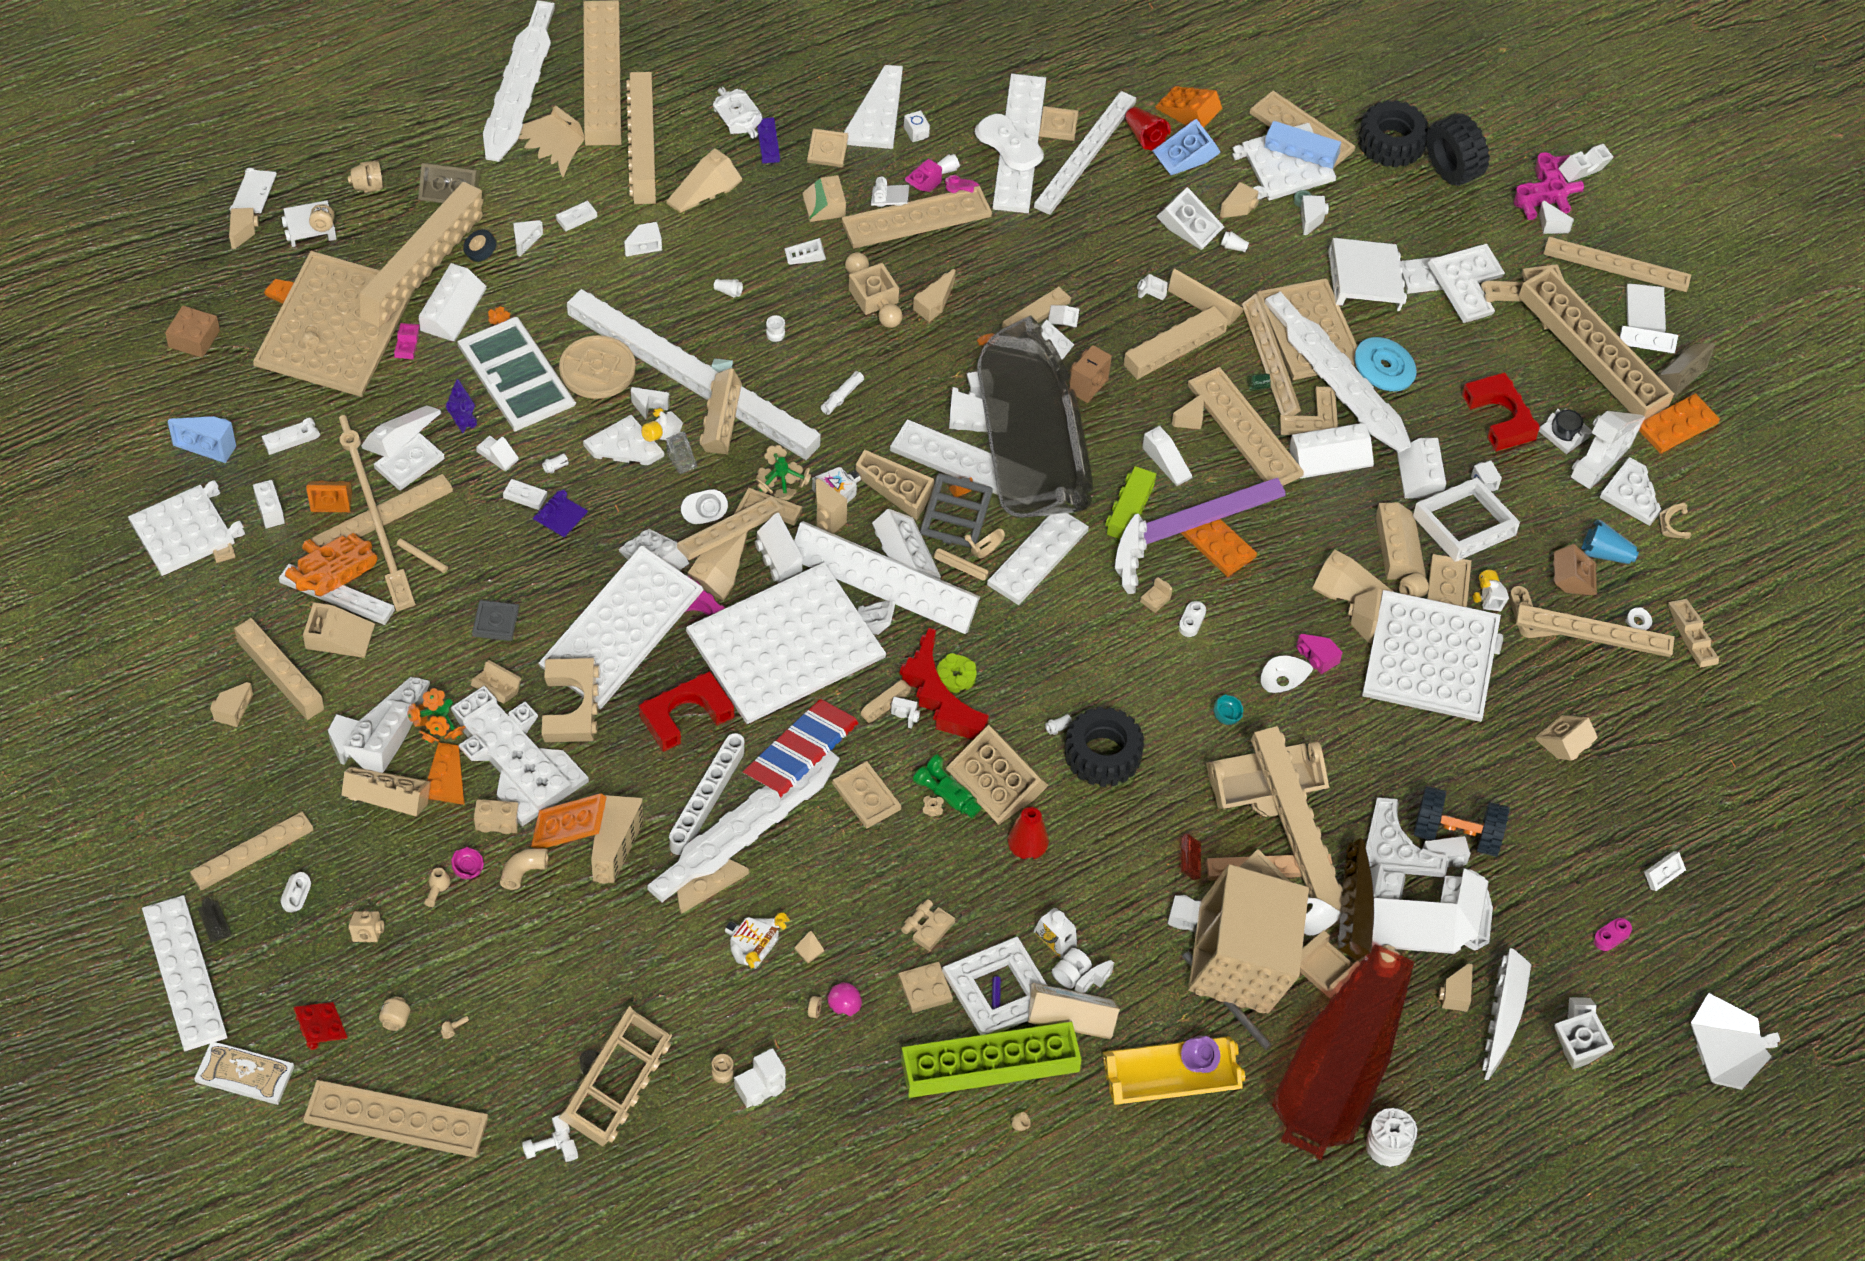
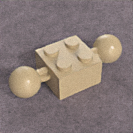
(874, 289)

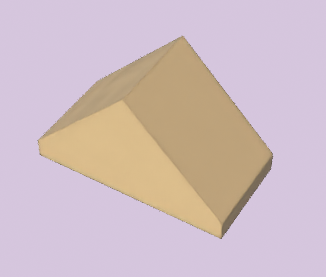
(1190, 414)

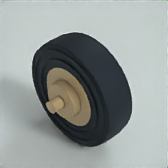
(479, 245)

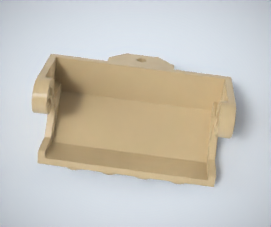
(1242, 781)

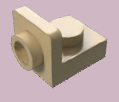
(1157, 595)

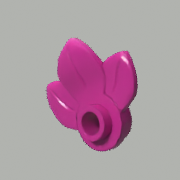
(954, 184)

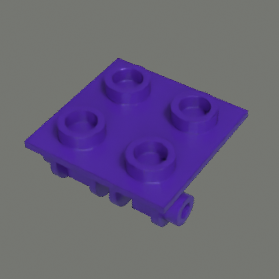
(461, 407)
(560, 514)

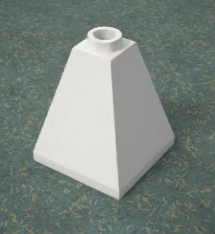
(1583, 1039)

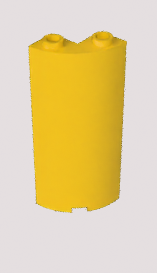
(1160, 1072)

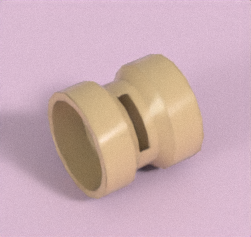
(722, 1063)

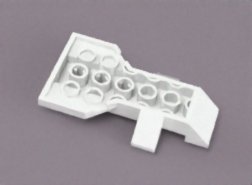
(502, 741)

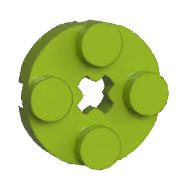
(957, 663)

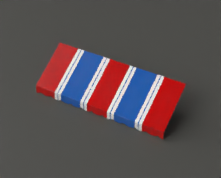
(801, 747)

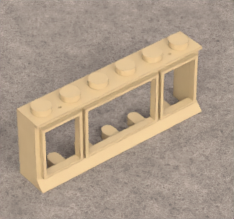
(652, 1062)

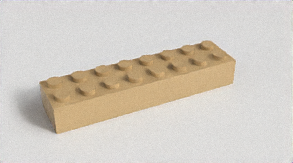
(641, 138)

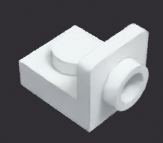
(1152, 286)
(905, 708)

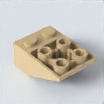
(337, 631)

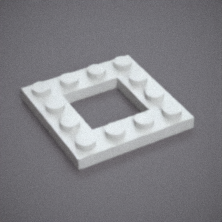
(962, 976)

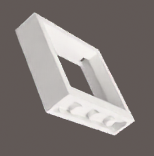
(1461, 549)

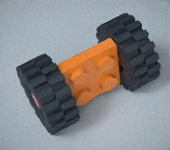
(1490, 830)

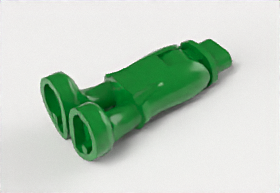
(949, 789)

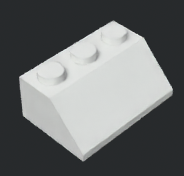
(1422, 469)
(778, 549)

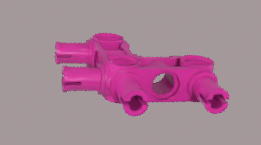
(1551, 188)

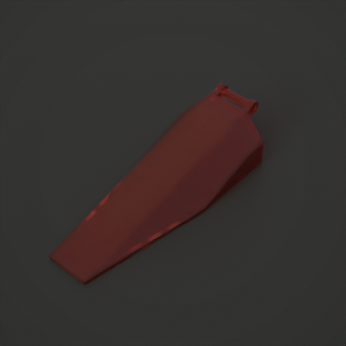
(1344, 1056)

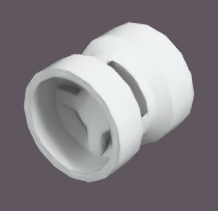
(775, 328)

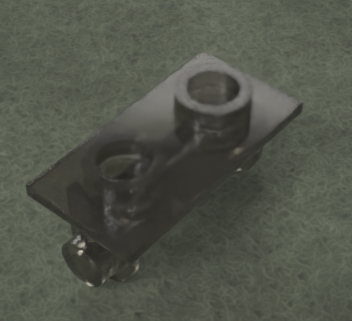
(213, 920)

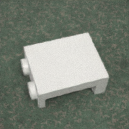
(298, 225)

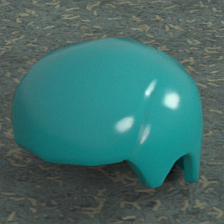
(1228, 709)

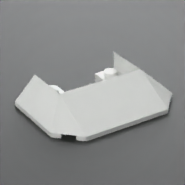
(1427, 925)

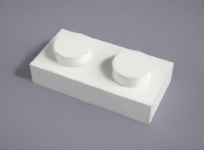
(576, 216)
(525, 494)
(1665, 871)

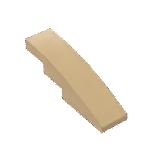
(1692, 632)

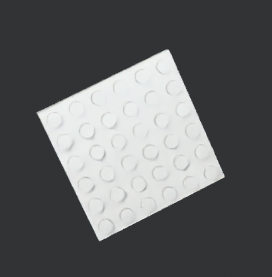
(1432, 655)

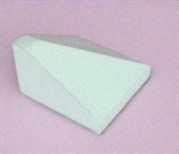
(721, 365)

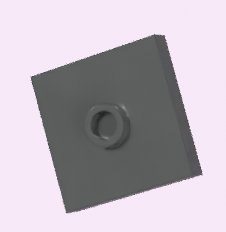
(495, 620)

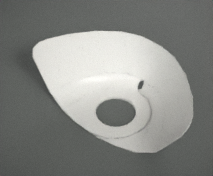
(1288, 666)
(1320, 917)

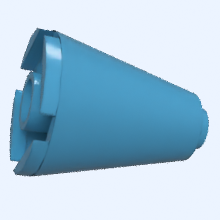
(1608, 544)

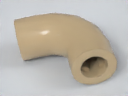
(520, 863)

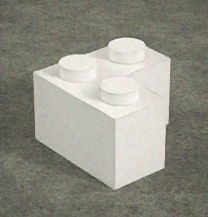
(761, 1081)

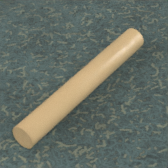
(422, 555)

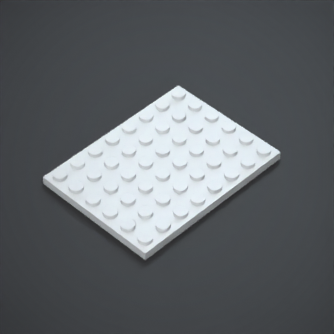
(785, 642)

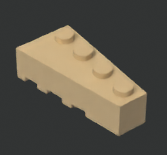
(896, 482)
(386, 790)

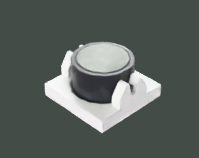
(1567, 430)

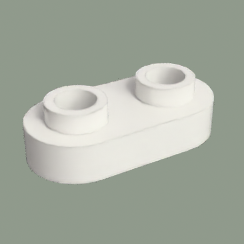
(1192, 617)
(294, 893)

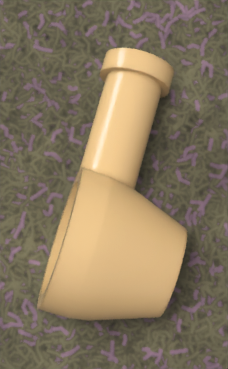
(437, 884)

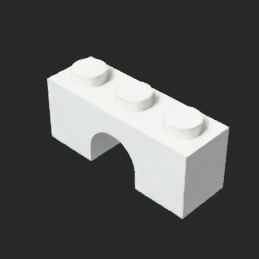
(1582, 165)

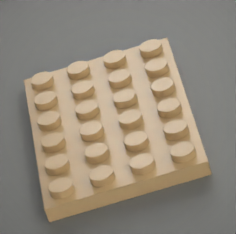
(1317, 303)

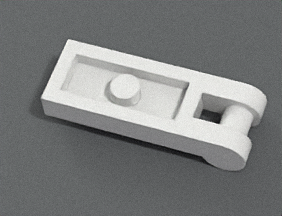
(290, 436)

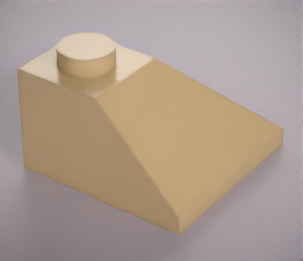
(1366, 613)

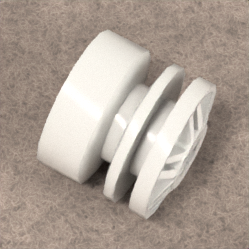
(1391, 1137)

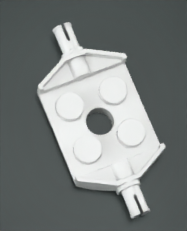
(741, 119)

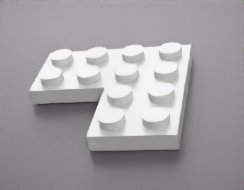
(1460, 279)

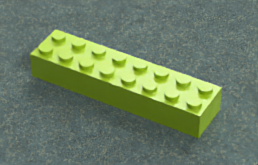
(990, 1059)

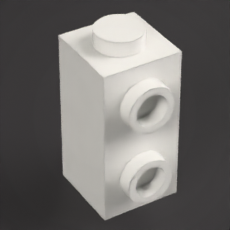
(1455, 848)

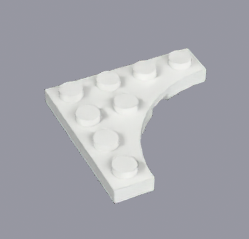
(1393, 848)

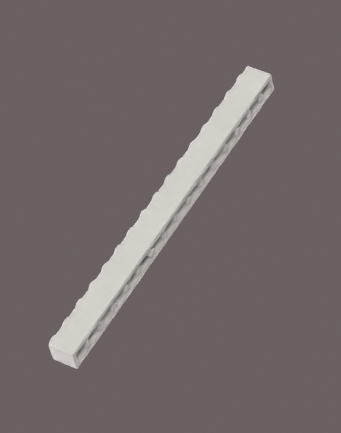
(691, 372)

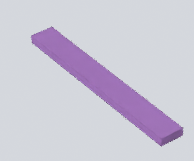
(1213, 510)

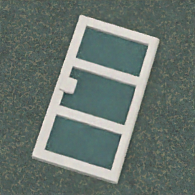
(516, 373)

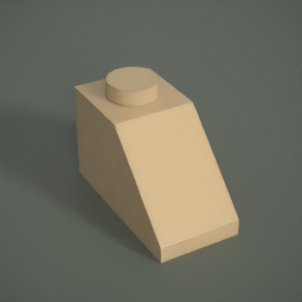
(1240, 201)
(242, 225)
(232, 704)
(1457, 990)

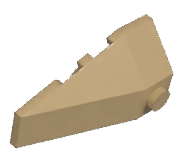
(718, 566)
(1345, 579)

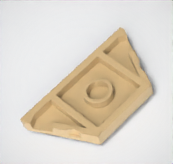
(706, 886)

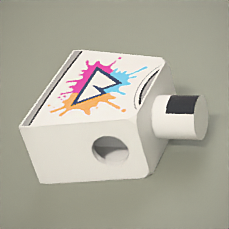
(840, 481)

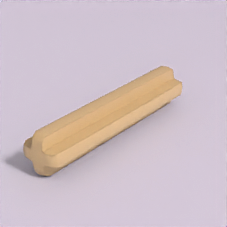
(961, 564)

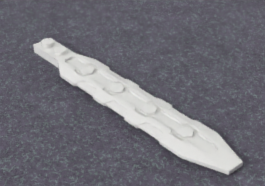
(518, 84)
(1340, 374)
(739, 829)

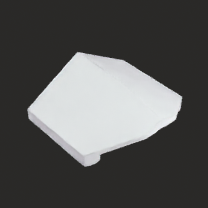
(878, 615)

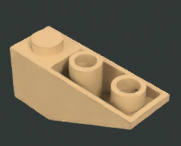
(933, 299)

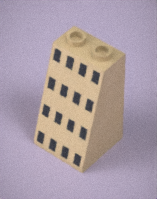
(618, 831)

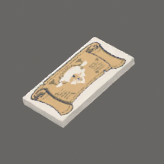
(244, 1073)

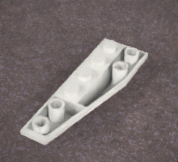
(385, 727)
(1511, 997)

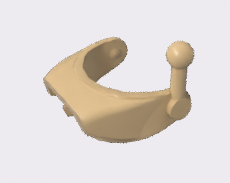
(1665, 517)
(993, 540)

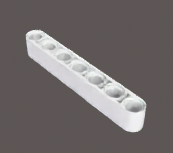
(707, 785)

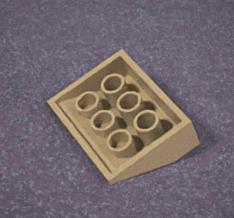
(996, 775)

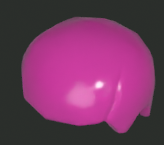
(467, 863)
(845, 999)

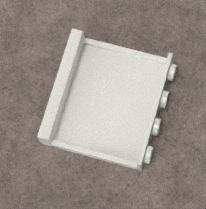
(1366, 271)

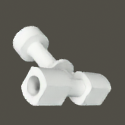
(559, 1139)

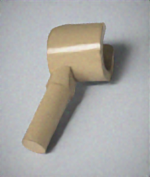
(448, 1027)

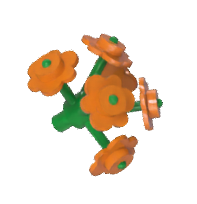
(437, 723)

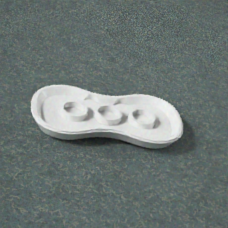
(1014, 148)

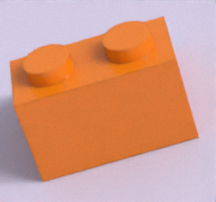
(329, 496)

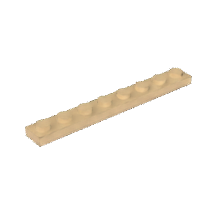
(1617, 264)
(1271, 356)
(389, 510)
(1595, 630)

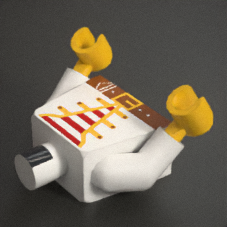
(754, 938)

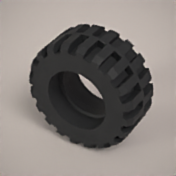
(1390, 149)
(1457, 149)
(1108, 725)

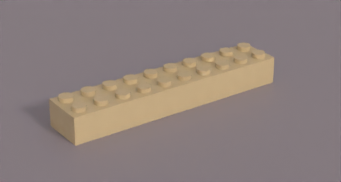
(602, 73)
(421, 255)
(1595, 344)

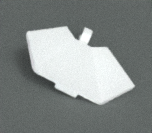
(1730, 1042)

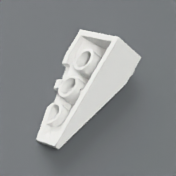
(397, 432)

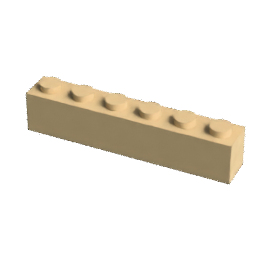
(1175, 342)
(279, 669)

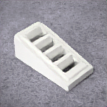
(813, 256)

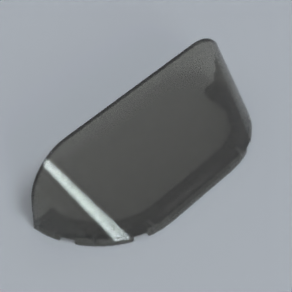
(1033, 424)

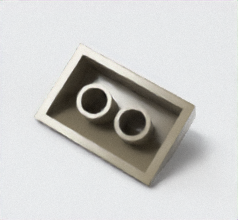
(440, 180)
(1686, 367)

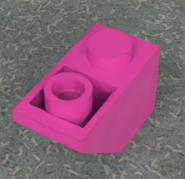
(926, 176)
(1319, 651)

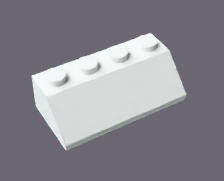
(451, 303)
(1332, 450)
(904, 542)

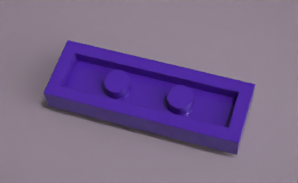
(768, 141)

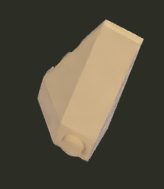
(710, 177)

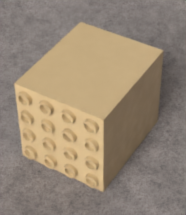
(1249, 939)

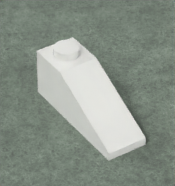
(1166, 456)

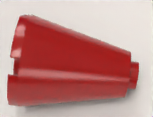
(1147, 128)
(1028, 835)

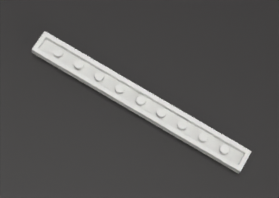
(1084, 153)

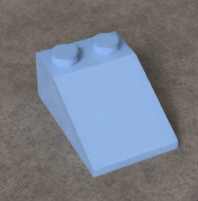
(1187, 149)
(204, 436)

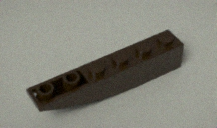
(1357, 903)

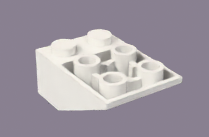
(657, 544)

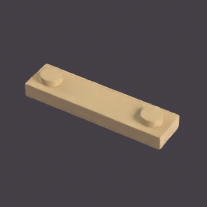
(1040, 308)

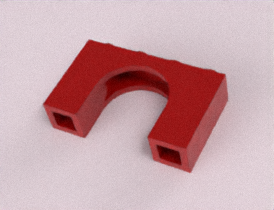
(1501, 391)
(701, 691)

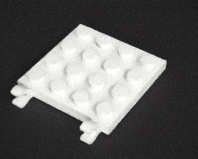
(1281, 173)
(183, 528)

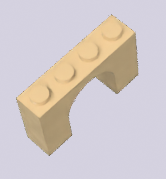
(581, 723)

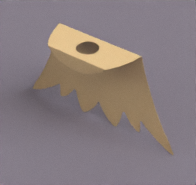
(554, 137)

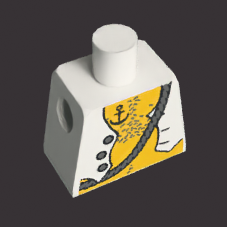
(1054, 930)

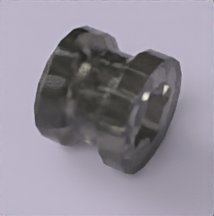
(586, 1059)

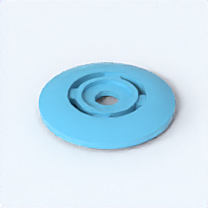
(1368, 362)

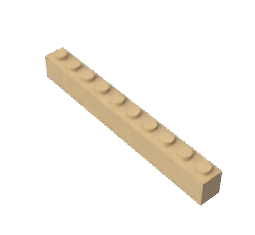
(1297, 817)

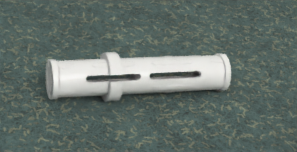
(837, 397)

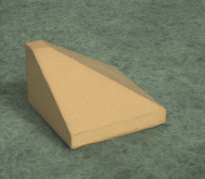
(809, 947)

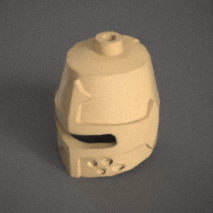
(366, 177)

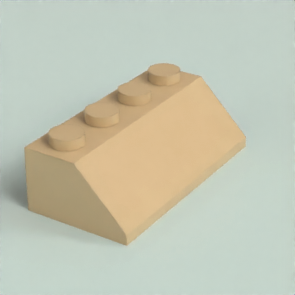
(721, 412)
(1399, 541)

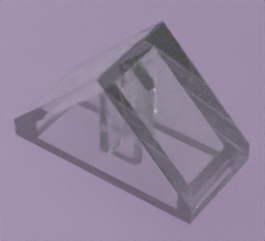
(680, 452)

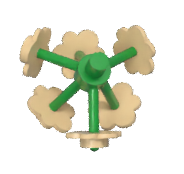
(790, 472)

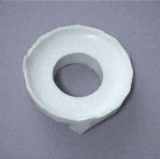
(1641, 613)

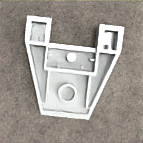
(1613, 438)

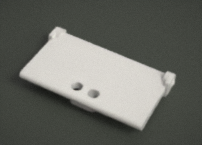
(252, 192)

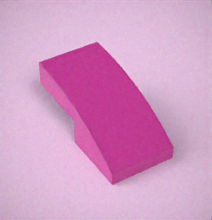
(407, 341)

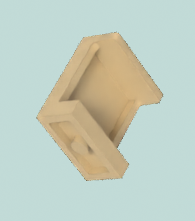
(1325, 965)

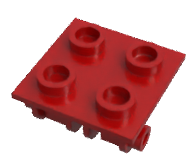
(319, 1023)

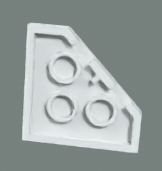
(623, 443)
(1633, 492)

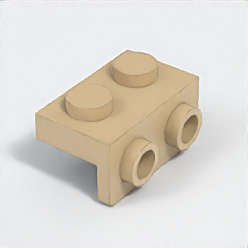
(498, 681)
(496, 816)

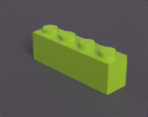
(1132, 500)

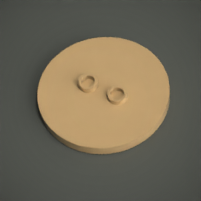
(597, 367)

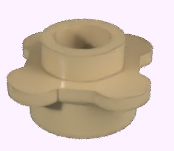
(933, 810)

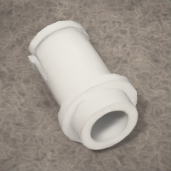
(555, 463)
(1057, 725)

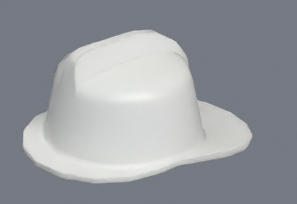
(704, 506)

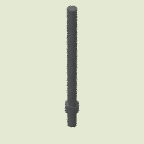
(1239, 1015)

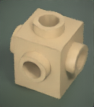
(366, 926)

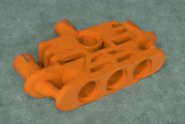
(332, 564)

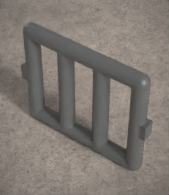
(980, 507)

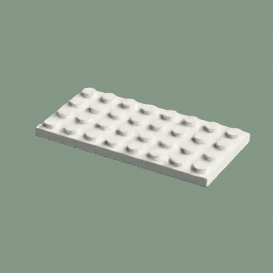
(627, 620)

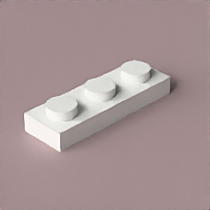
(1649, 339)

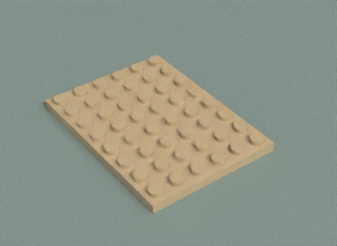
(328, 304)

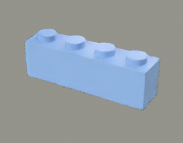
(1303, 144)

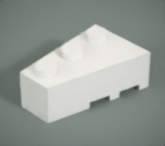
(967, 412)

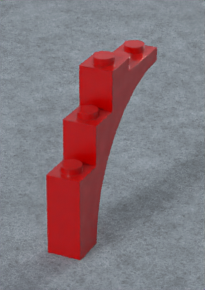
(950, 713)

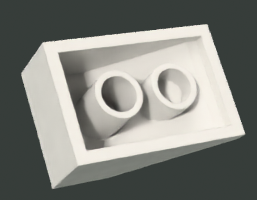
(1190, 219)

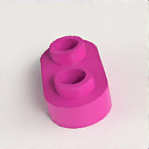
(1614, 933)

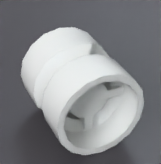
(1071, 968)

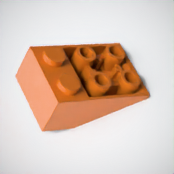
(1190, 104)

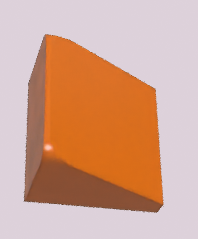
(958, 491)

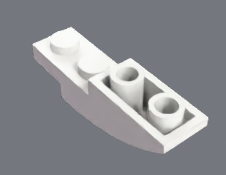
(1129, 550)

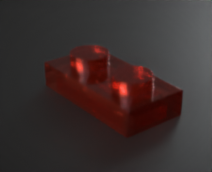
(1191, 857)

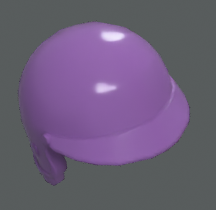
(1200, 1054)

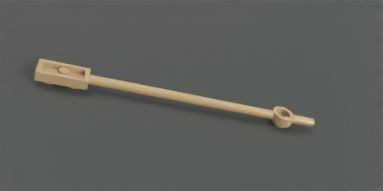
(396, 580)

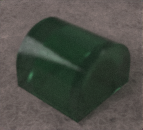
(1259, 381)

